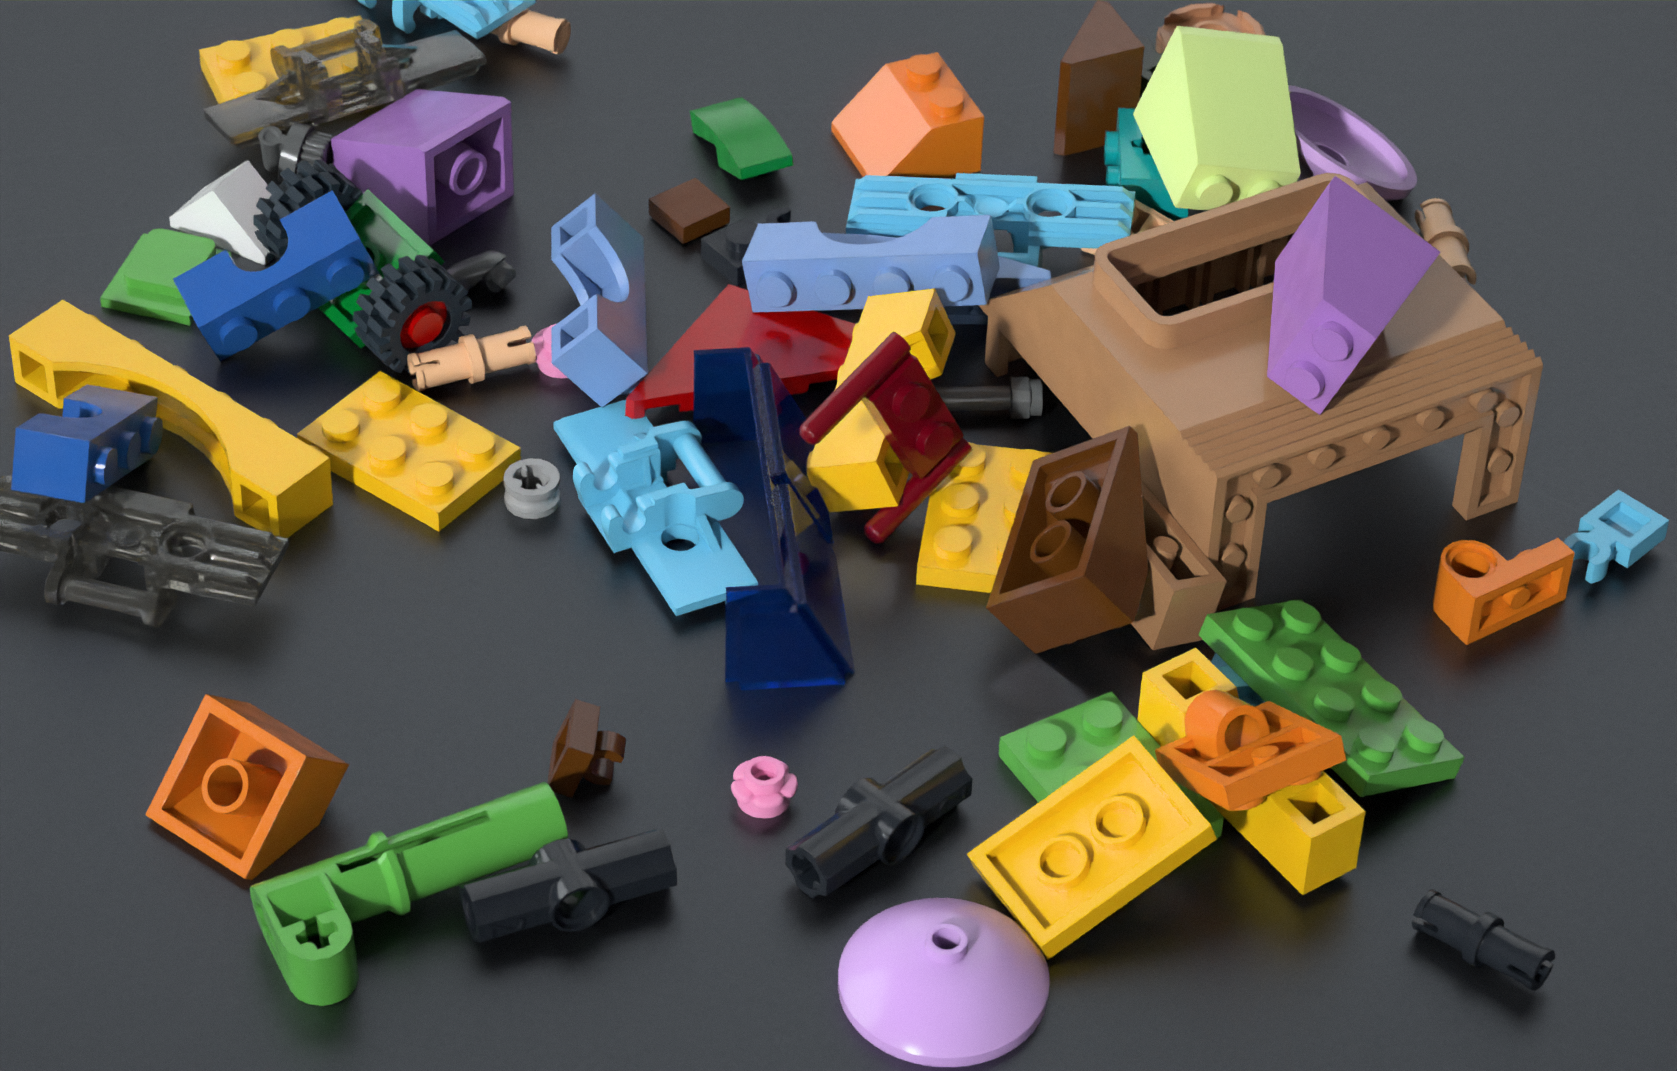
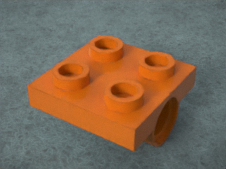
(1255, 756)

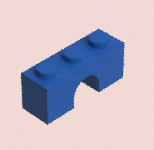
(244, 306)
(87, 448)

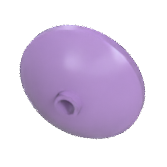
(1345, 144)
(943, 982)

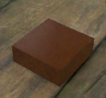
(689, 210)

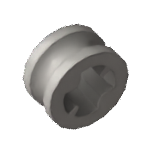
(532, 474)

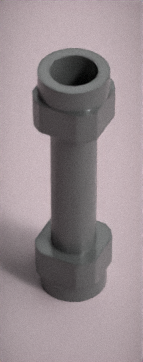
(1021, 397)

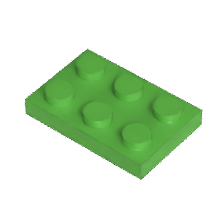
(1071, 741)

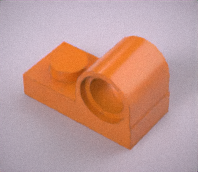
(1485, 592)

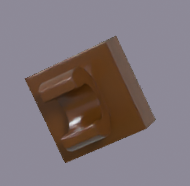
(583, 750)

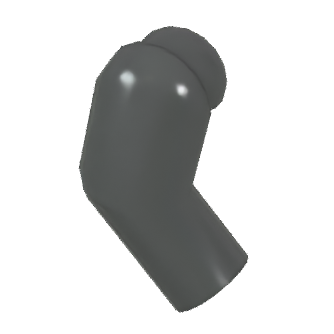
(487, 267)

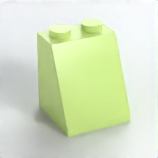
(1219, 117)

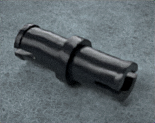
(1483, 940)

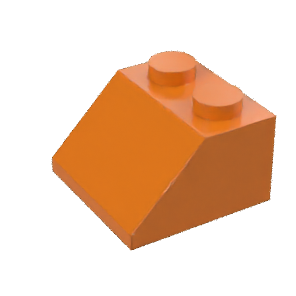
(912, 122)
(244, 786)

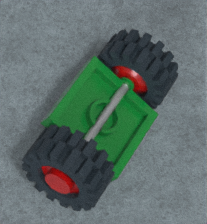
(411, 300)

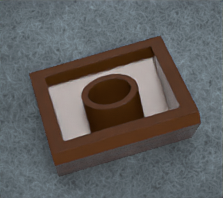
(1096, 79)

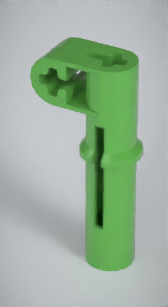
(388, 877)

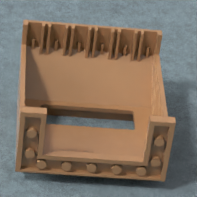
(1197, 387)

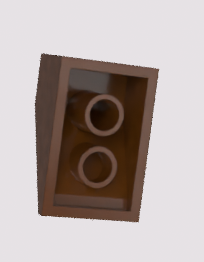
(1075, 545)

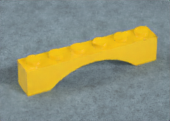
(270, 474)

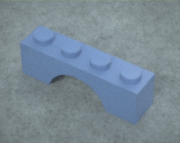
(804, 270)
(606, 337)

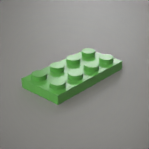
(1312, 671)

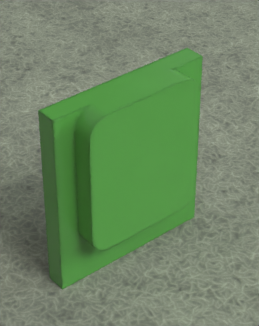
(146, 277)

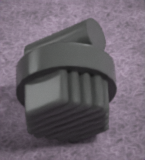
(299, 145)

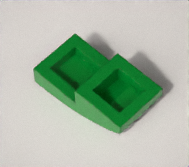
(742, 137)

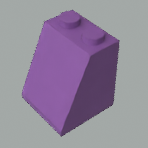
(432, 158)
(1338, 291)

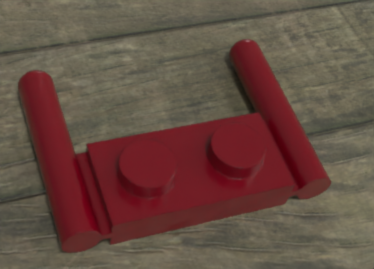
(909, 417)

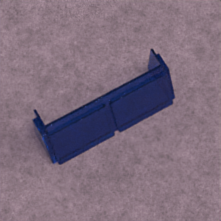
(794, 628)

